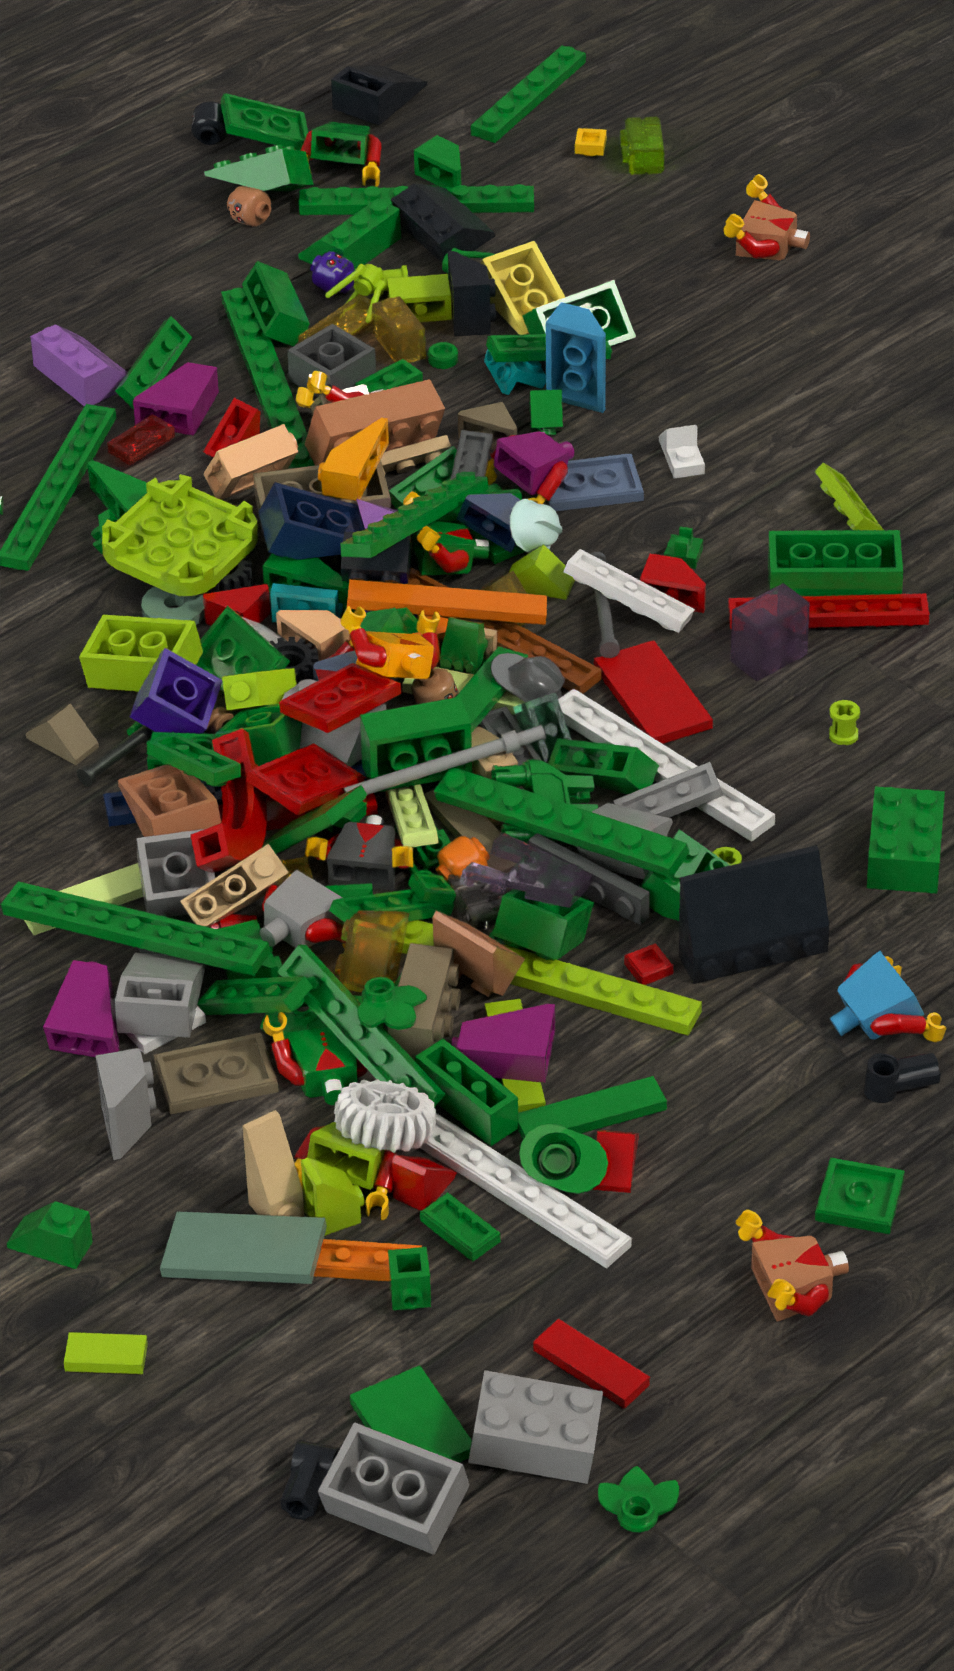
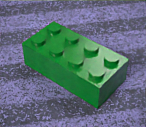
(836, 562)

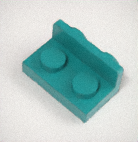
(303, 598)

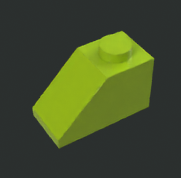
(257, 688)
(330, 1195)

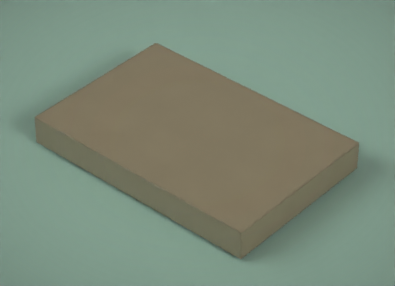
(215, 1073)

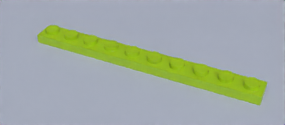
(589, 987)

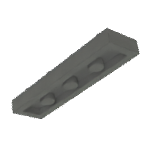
(605, 887)

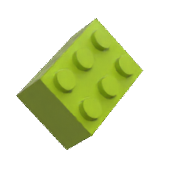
(128, 646)

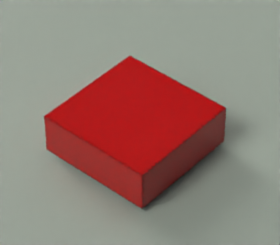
(648, 964)

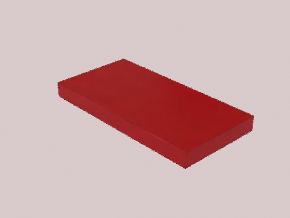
(653, 693)

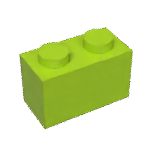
(424, 295)

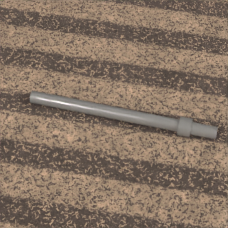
(508, 742)

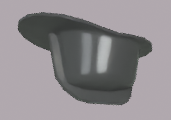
(527, 677)

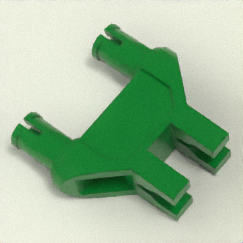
(546, 781)

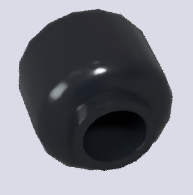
(208, 123)

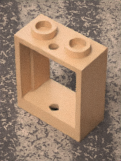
(234, 466)

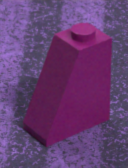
(180, 397)
(84, 1012)
(511, 1043)

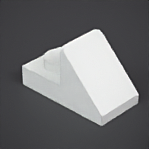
(682, 451)

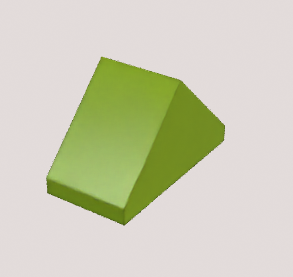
(543, 574)

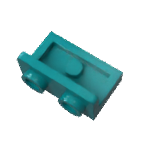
(508, 373)

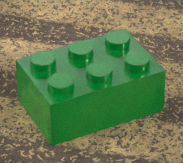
(413, 736)
(905, 840)

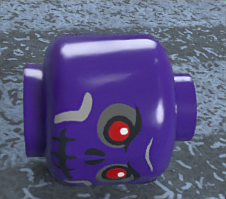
(330, 270)

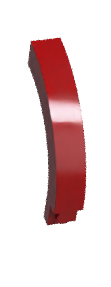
(243, 813)

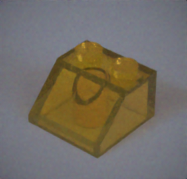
(371, 947)

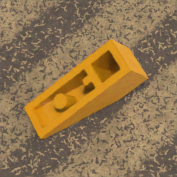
(354, 462)

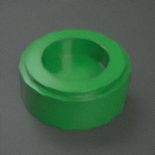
(443, 355)

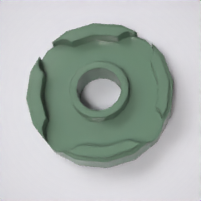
(157, 603)

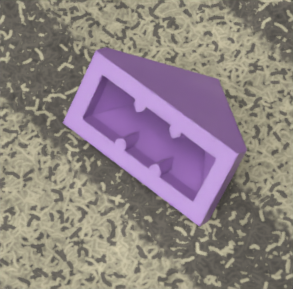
(372, 512)

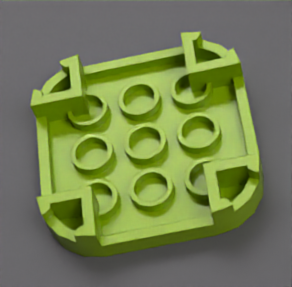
(180, 538)

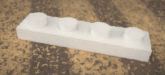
(628, 590)

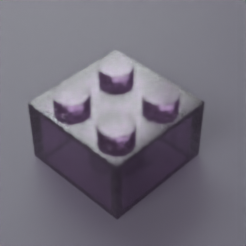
(770, 632)

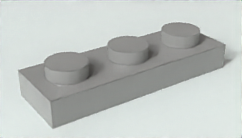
(675, 793)

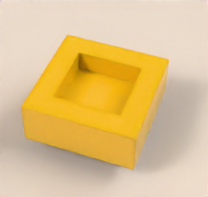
(590, 141)

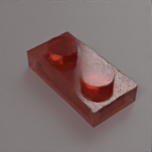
(141, 439)

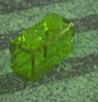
(642, 145)

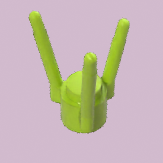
(367, 280)

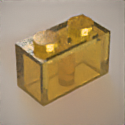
(398, 330)

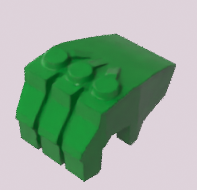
(463, 646)

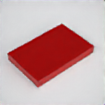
(340, 697)
(304, 778)

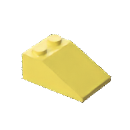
(521, 283)

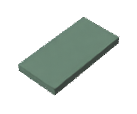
(243, 1247)

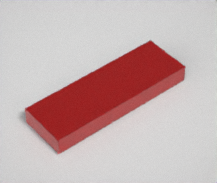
(591, 1363)

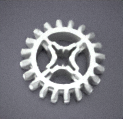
(385, 1115)

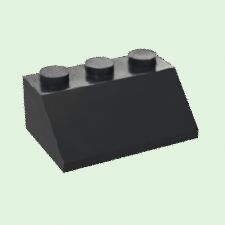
(440, 220)

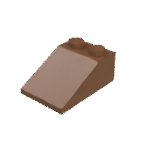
(169, 801)
(478, 955)

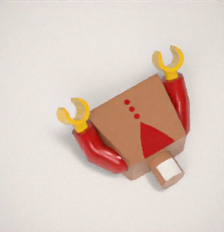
(766, 228)
(790, 1268)

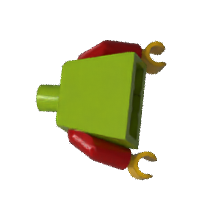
(362, 1165)

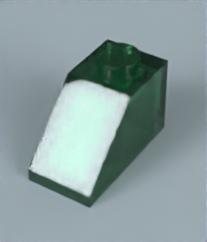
(544, 712)

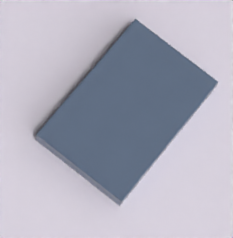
(598, 483)

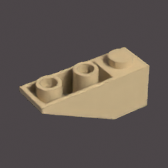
(235, 888)

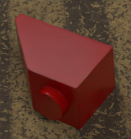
(675, 579)

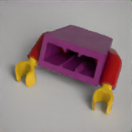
(532, 463)

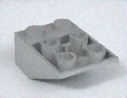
(158, 995)

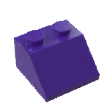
(176, 696)

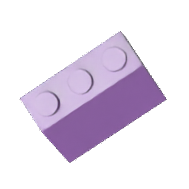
(75, 365)

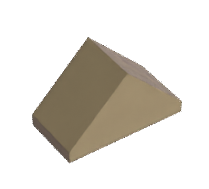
(488, 419)
(64, 735)

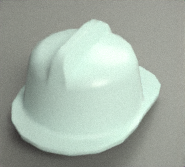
(534, 525)

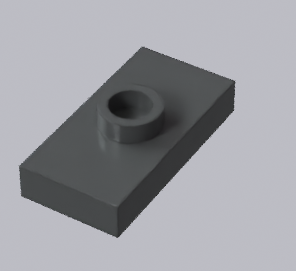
(472, 453)

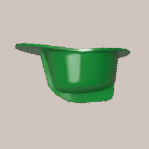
(563, 1158)

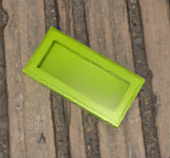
(105, 1353)

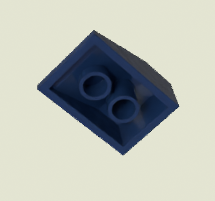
(306, 523)

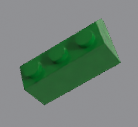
(361, 235)
(604, 304)

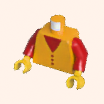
(395, 653)

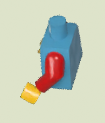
(882, 1003)

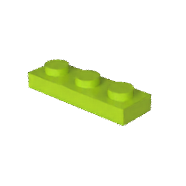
(846, 499)

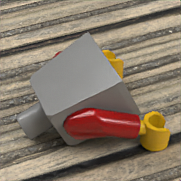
(300, 913)

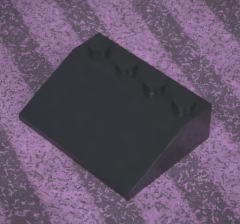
(753, 915)

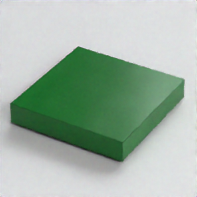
(859, 1195)

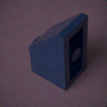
(490, 517)

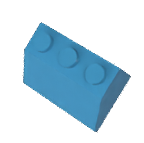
(576, 357)

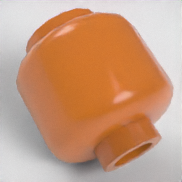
(459, 855)

